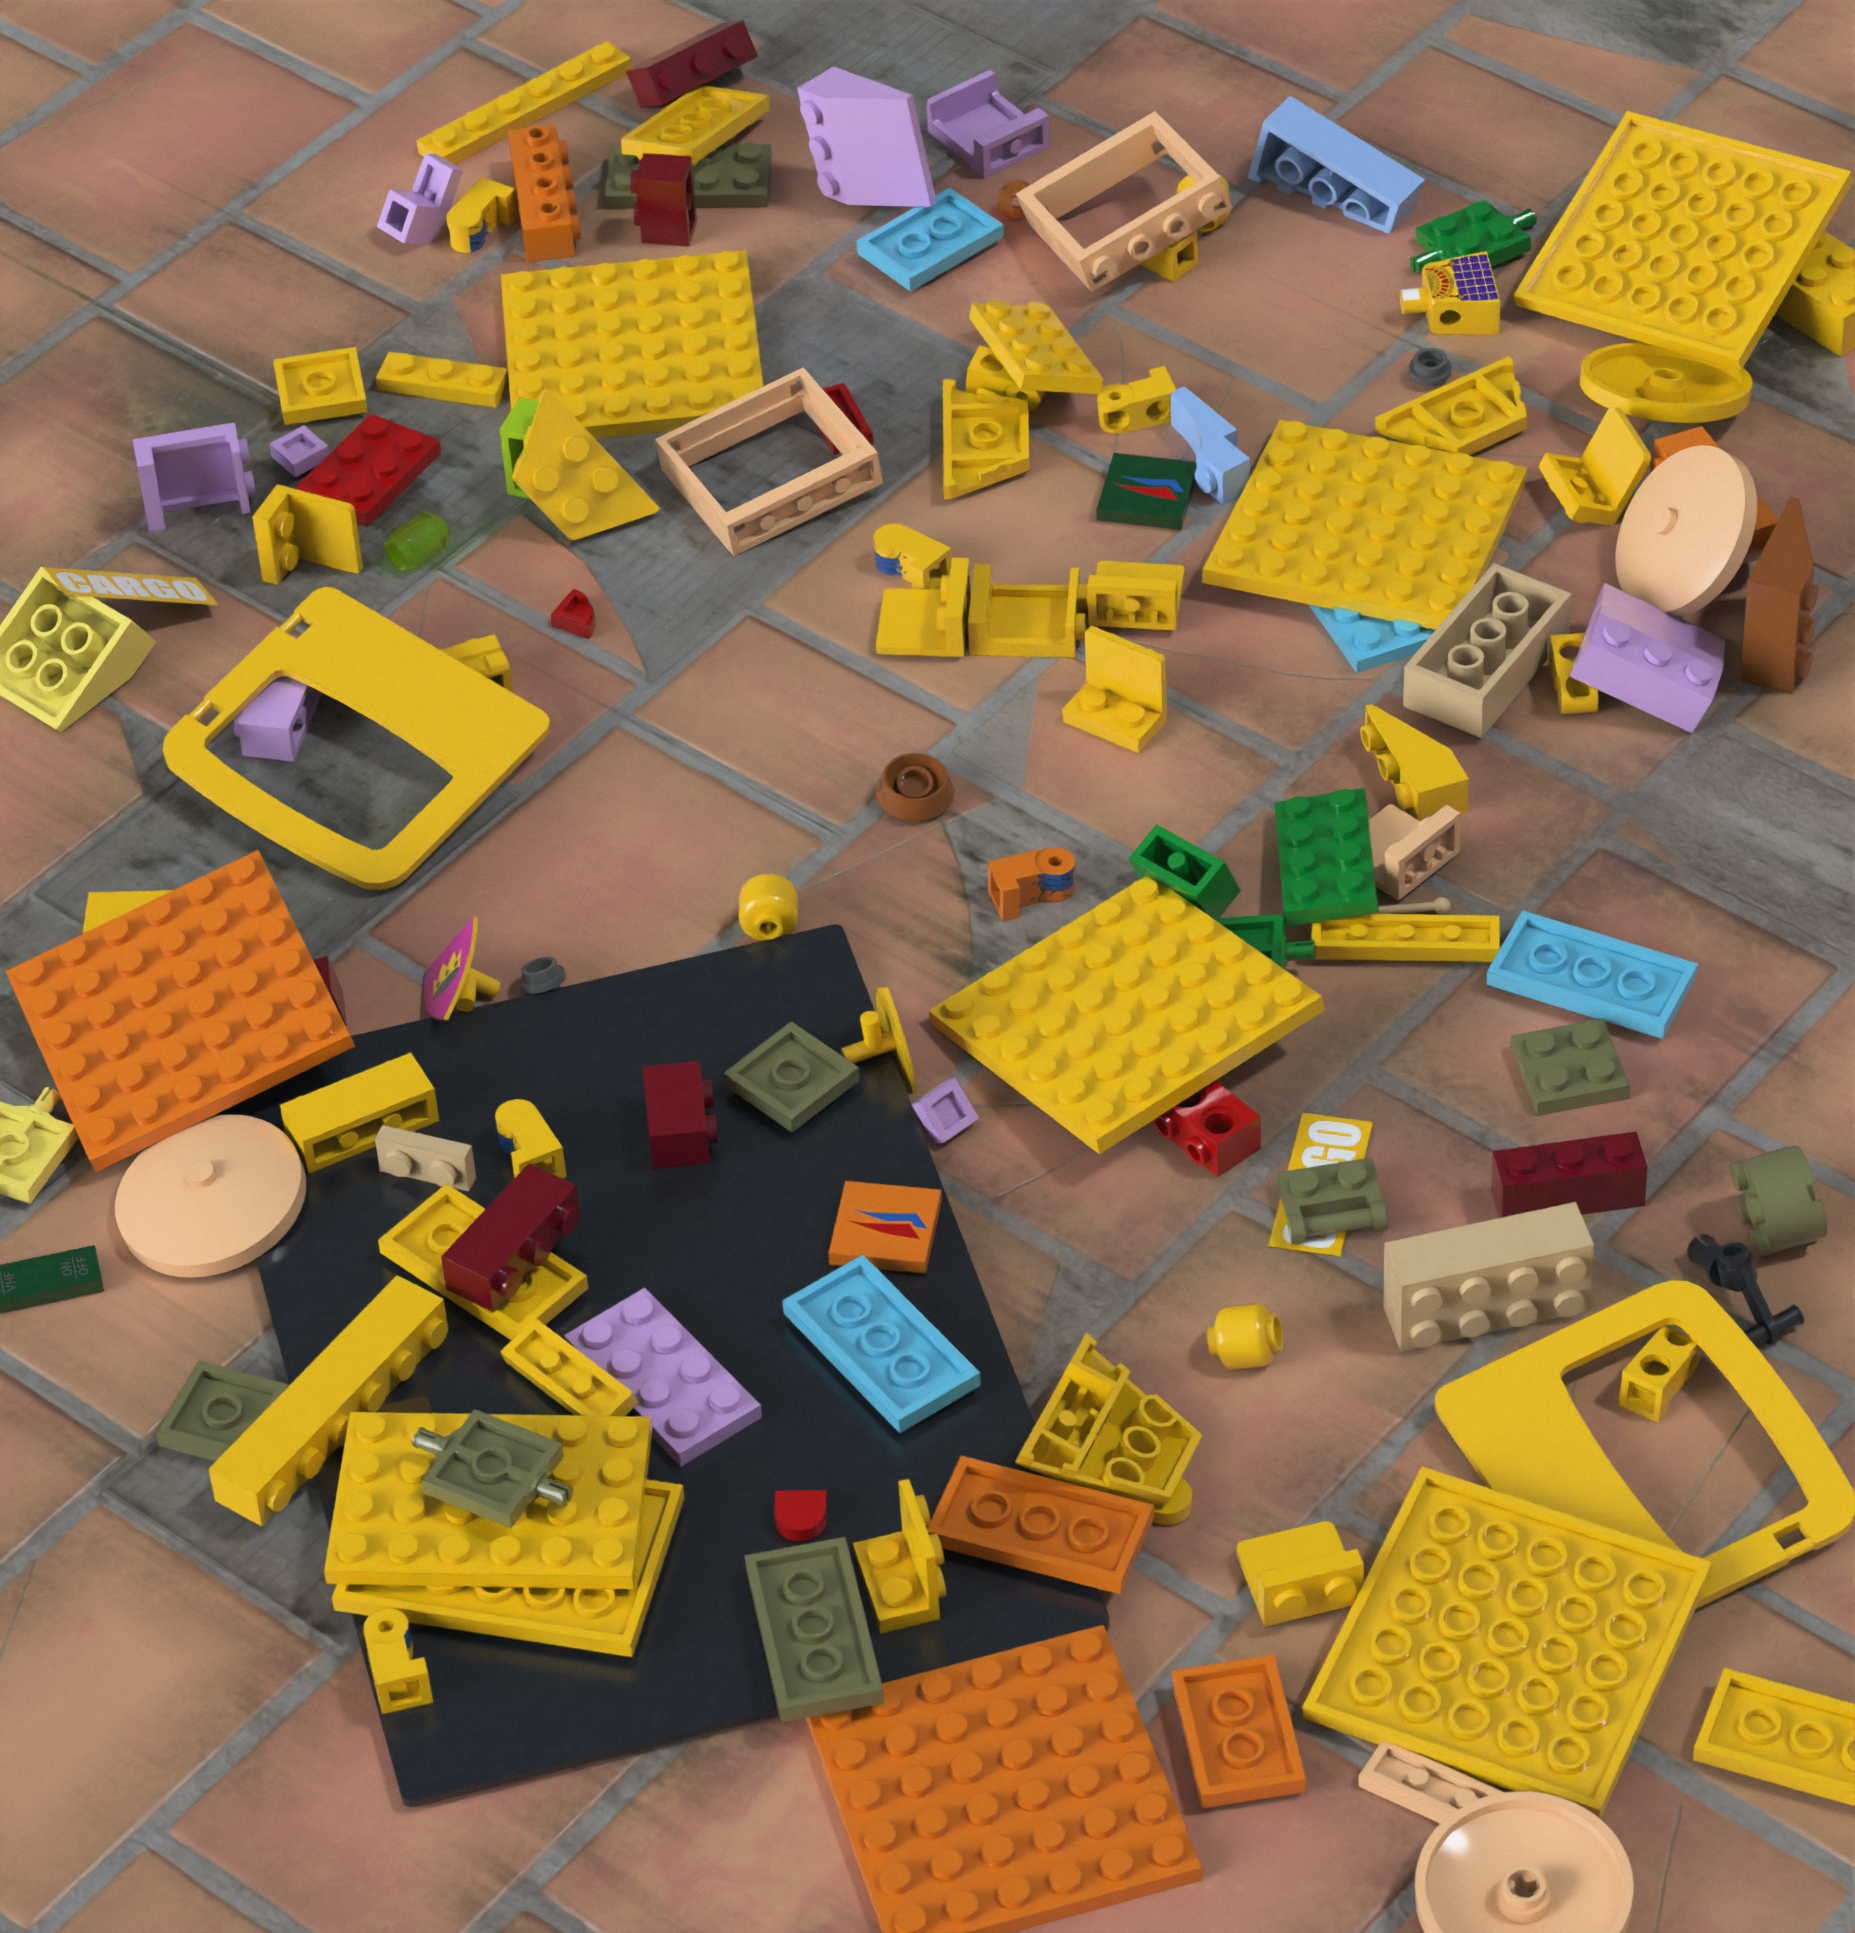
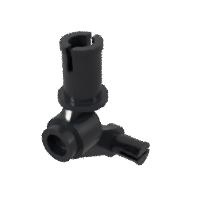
(1736, 1271)

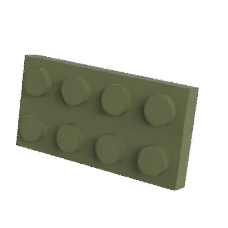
(722, 179)
(814, 1629)

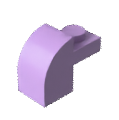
(422, 213)

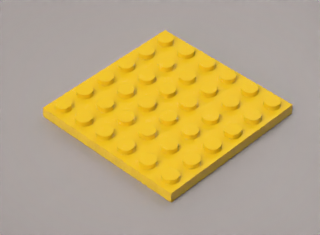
(1683, 239)
(634, 340)
(1365, 524)
(1125, 1012)
(1508, 1641)

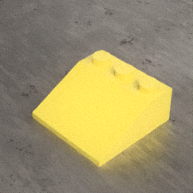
(65, 652)

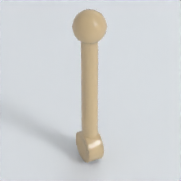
(1440, 906)

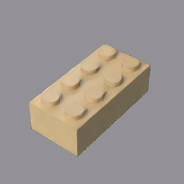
(1486, 650)
(1488, 1276)

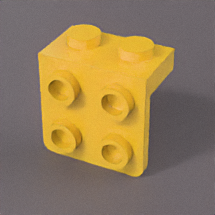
(1605, 475)
(1300, 1572)

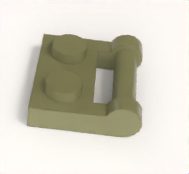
(1331, 1199)

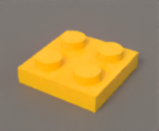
(320, 386)

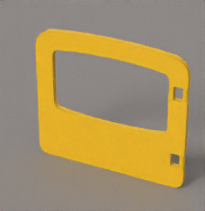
(397, 681)
(1535, 1446)

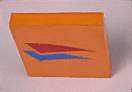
(886, 1225)

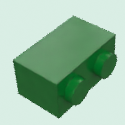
(1186, 870)

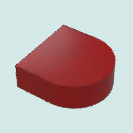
(800, 1514)

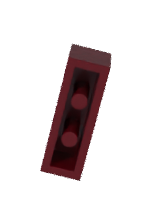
(691, 63)
(1592, 1171)
(511, 1237)

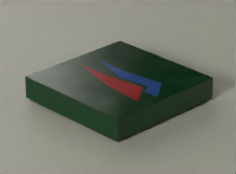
(1147, 491)

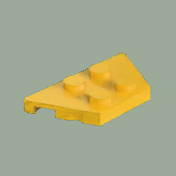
(1462, 413)
(982, 439)
(575, 476)

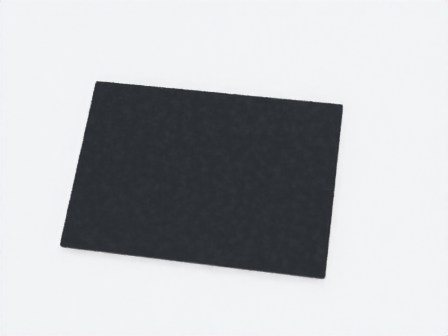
(721, 1257)

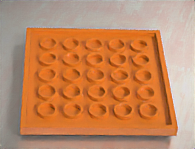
(178, 1010)
(1005, 1792)

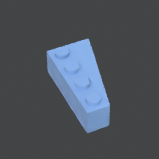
(1333, 167)

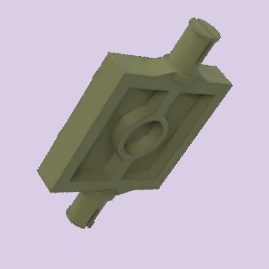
(492, 1468)

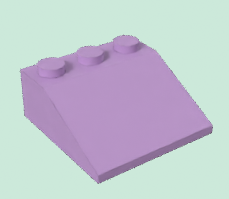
(865, 141)
(1650, 659)

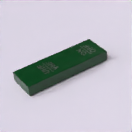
(49, 1278)

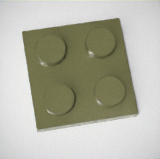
(1570, 1067)
(791, 1076)
(215, 1410)

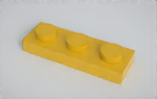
(442, 379)
(566, 1373)

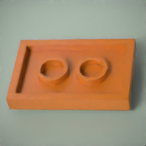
(1238, 1731)

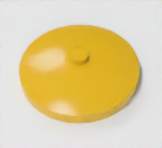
(1663, 384)

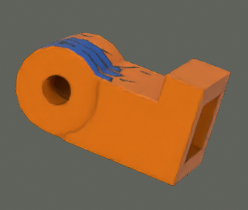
(1030, 879)

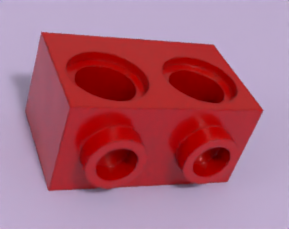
(1213, 1128)

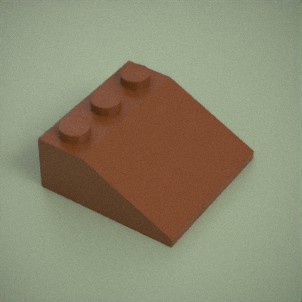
(1780, 607)

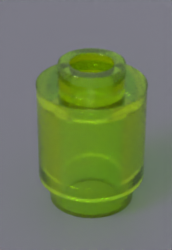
(417, 540)

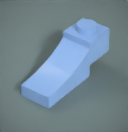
(1220, 465)

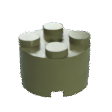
(1778, 1200)

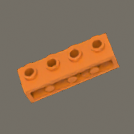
(542, 193)

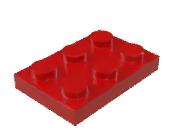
(372, 466)

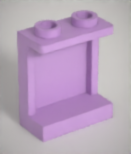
(985, 126)
(192, 470)

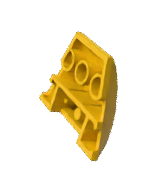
(1109, 1433)

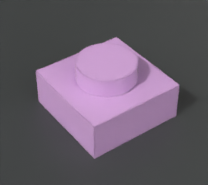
(299, 451)
(945, 1111)

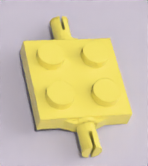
(32, 1145)

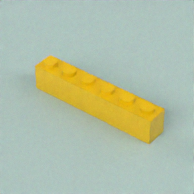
(313, 1413)

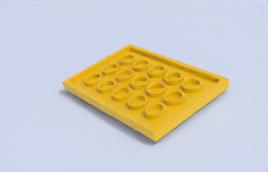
(400, 1536)
(555, 1616)

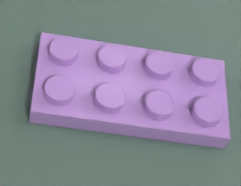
(671, 1374)

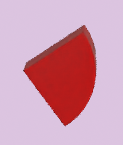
(575, 615)

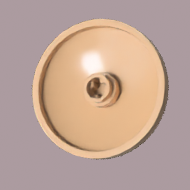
(1687, 530)
(211, 1196)
(1523, 1869)

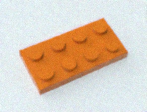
(1041, 1524)

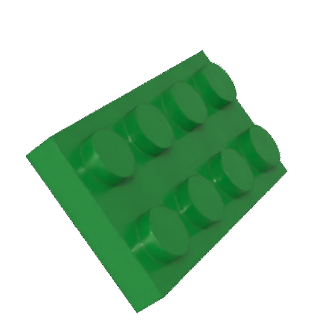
(1326, 857)

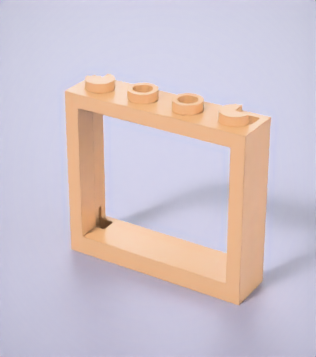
(1102, 169)
(791, 502)

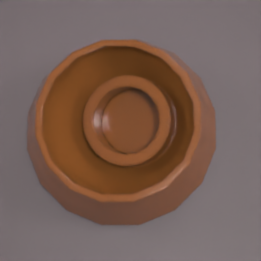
(914, 787)

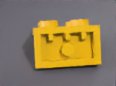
(307, 528)
(1135, 595)
(925, 619)
(1122, 691)
(903, 1569)

